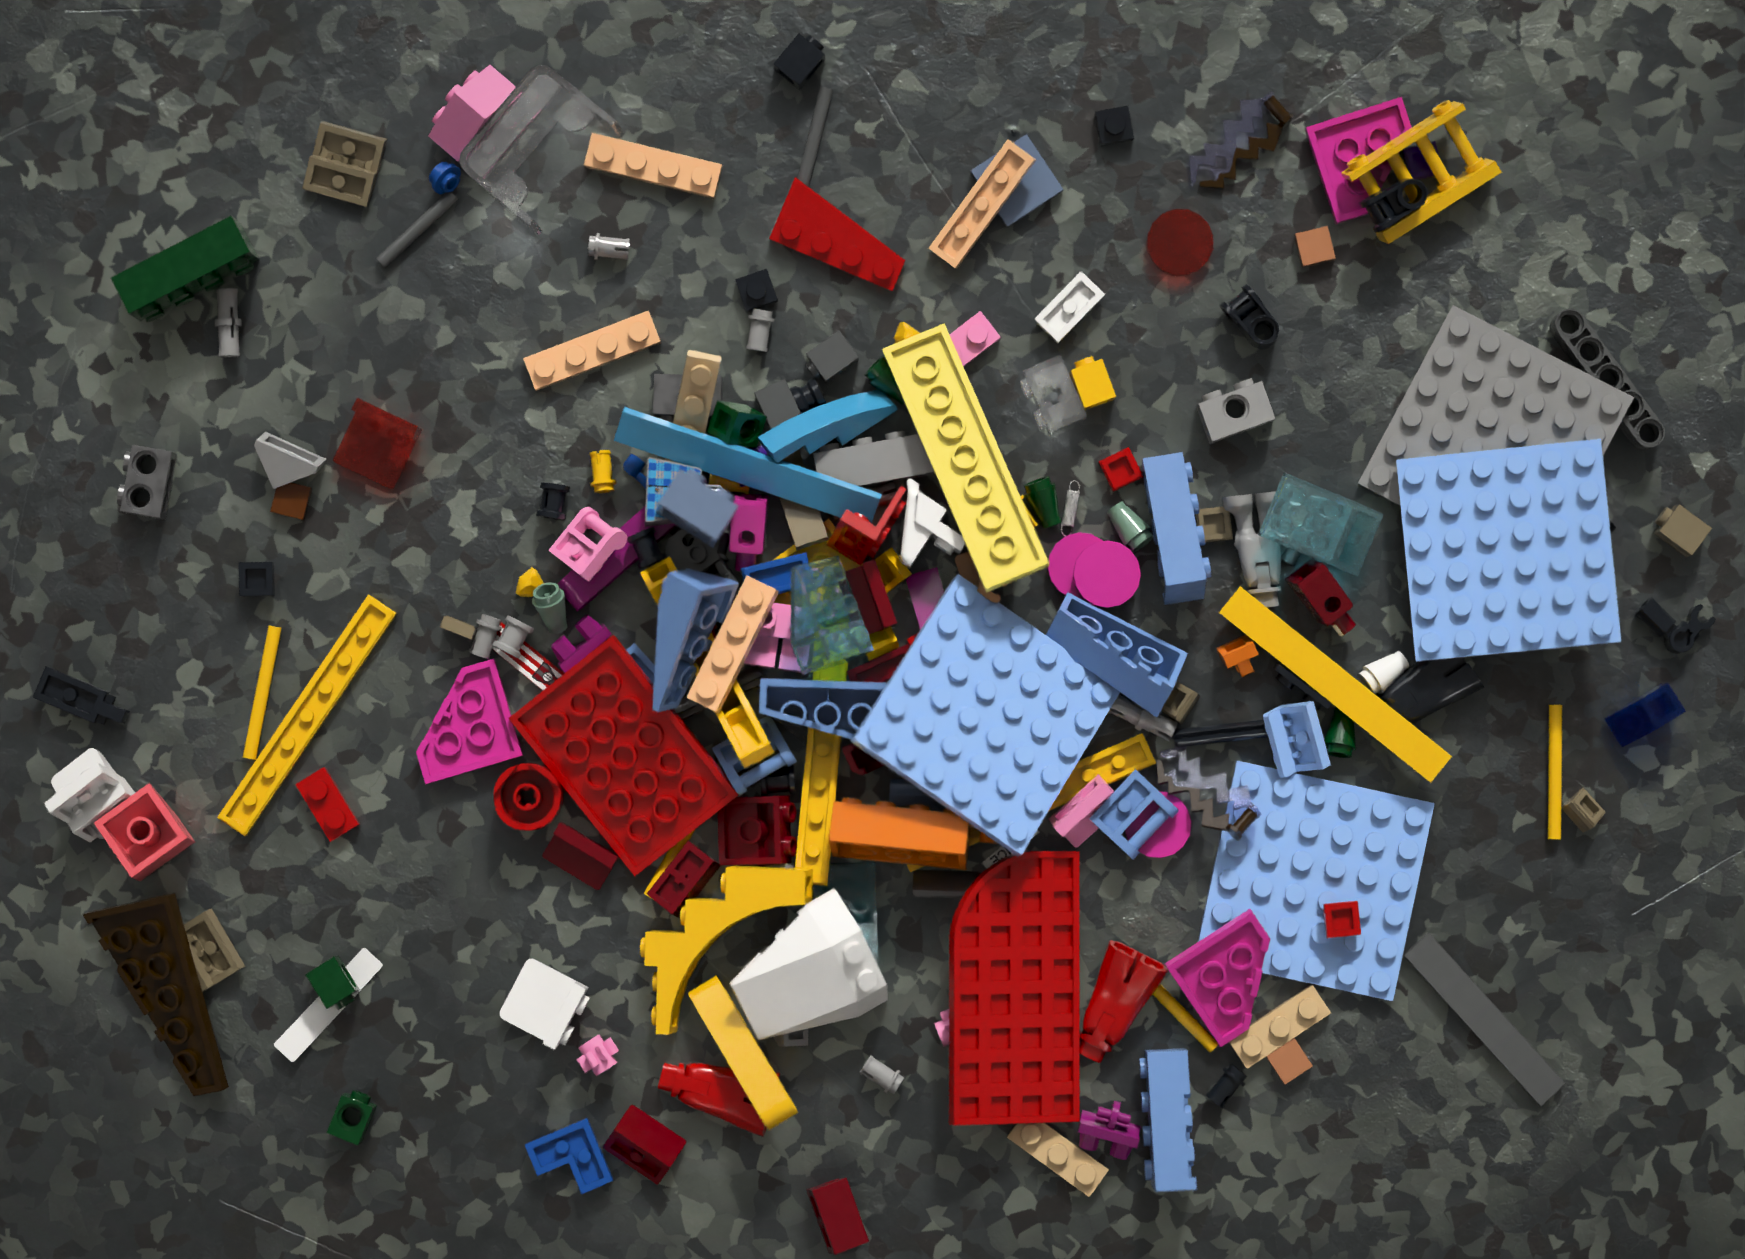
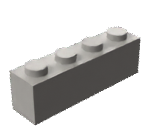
(875, 462)

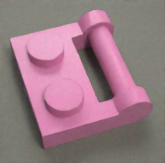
(582, 553)

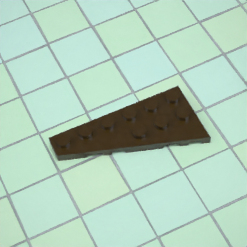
(161, 975)

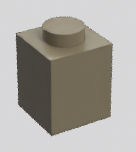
(1681, 529)

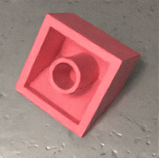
(144, 832)

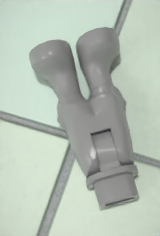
(1258, 556)

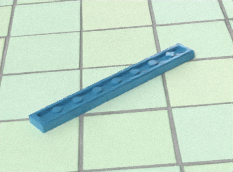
(744, 465)

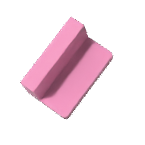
(1073, 818)

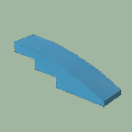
(837, 419)

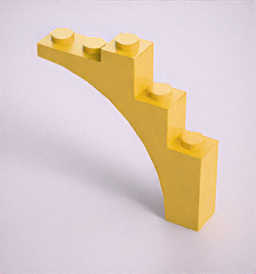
(736, 713)
(705, 920)

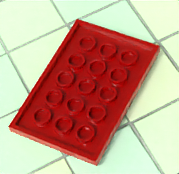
(620, 760)

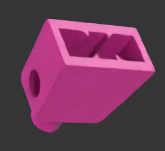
(751, 517)

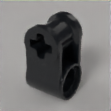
(1392, 204)
(1250, 316)

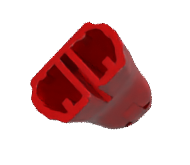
(1121, 991)
(714, 1092)

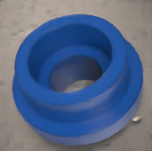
(444, 177)

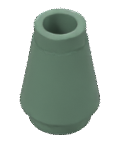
(1130, 527)
(550, 605)

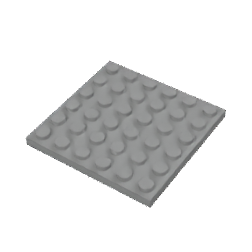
(1490, 394)

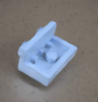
(1296, 738)

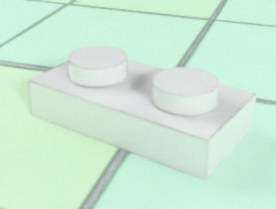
(1069, 307)

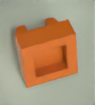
(1238, 654)

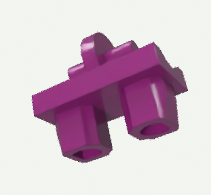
(594, 636)
(1110, 1126)

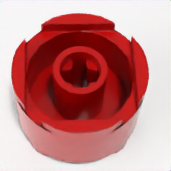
(508, 796)

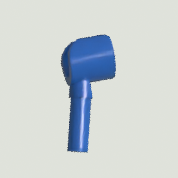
(633, 467)

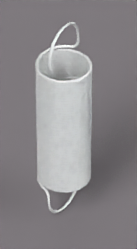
(1070, 508)

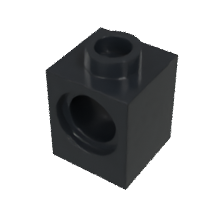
(800, 60)

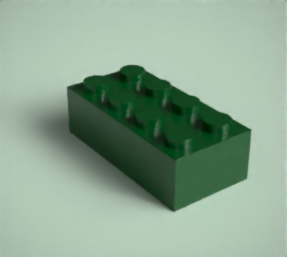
(185, 269)

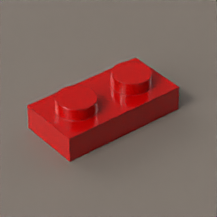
(327, 804)

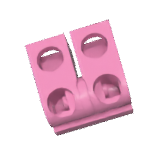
(766, 644)

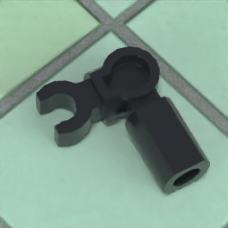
(1677, 638)

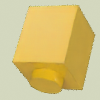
(1092, 382)

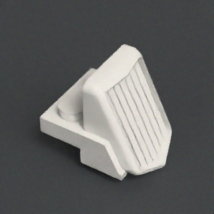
(921, 522)
(86, 793)

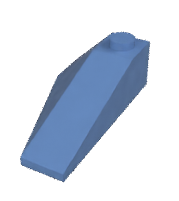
(686, 616)

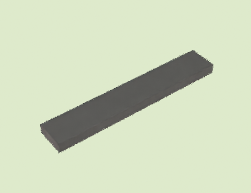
(1484, 1019)

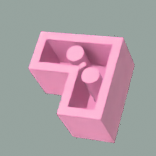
(469, 109)

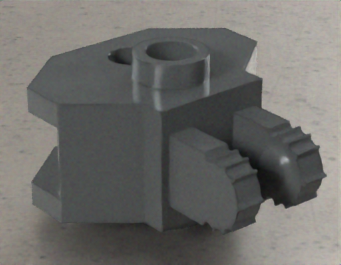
(699, 555)

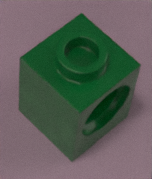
(736, 424)
(333, 983)
(341, 1128)

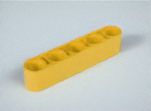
(742, 1052)

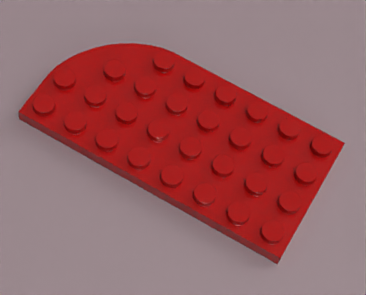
(1016, 993)

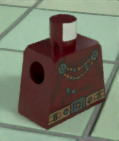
(1313, 586)

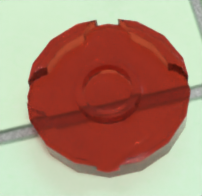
(1180, 242)

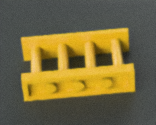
(1449, 187)

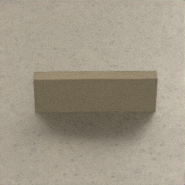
(804, 522)

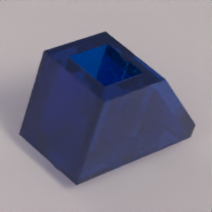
(1644, 714)

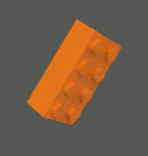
(899, 834)

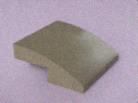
(344, 163)
(211, 950)

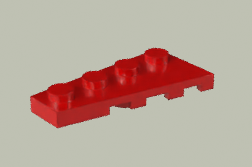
(827, 234)

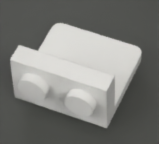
(544, 1003)

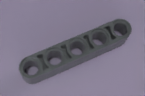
(1606, 362)

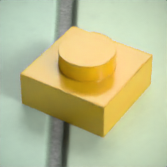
(891, 569)
(883, 642)

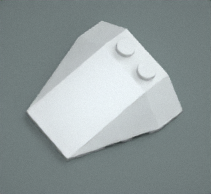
(811, 973)

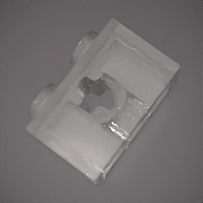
(1068, 409)

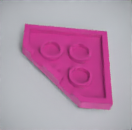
(1347, 137)
(470, 726)
(1224, 975)

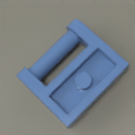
(732, 765)
(1125, 806)

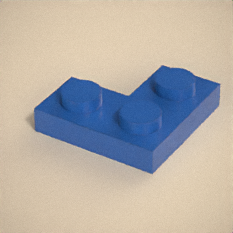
(576, 1146)

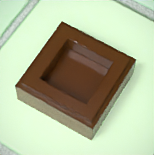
(291, 500)

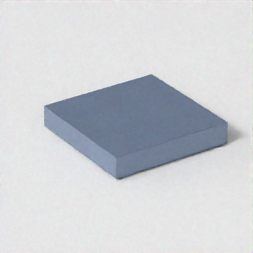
(1034, 189)

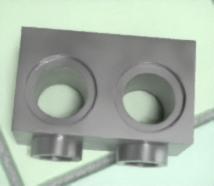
(156, 483)

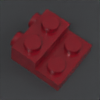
(756, 831)

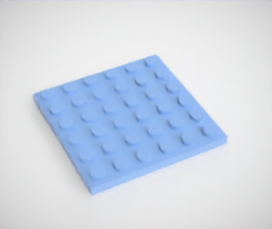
(1508, 550)
(986, 716)
(1317, 848)

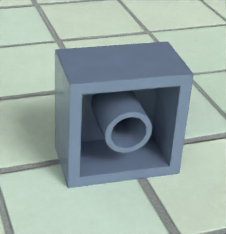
(697, 507)

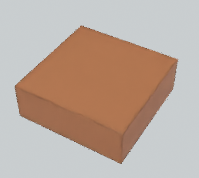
(1314, 246)
(1289, 1061)

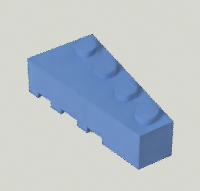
(1175, 527)
(1118, 652)
(820, 704)
(1168, 1119)

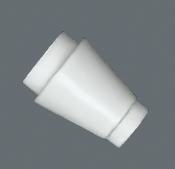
(1383, 672)

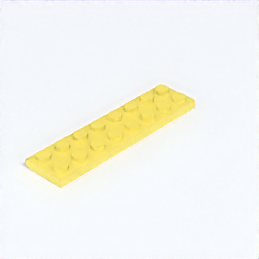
(965, 458)

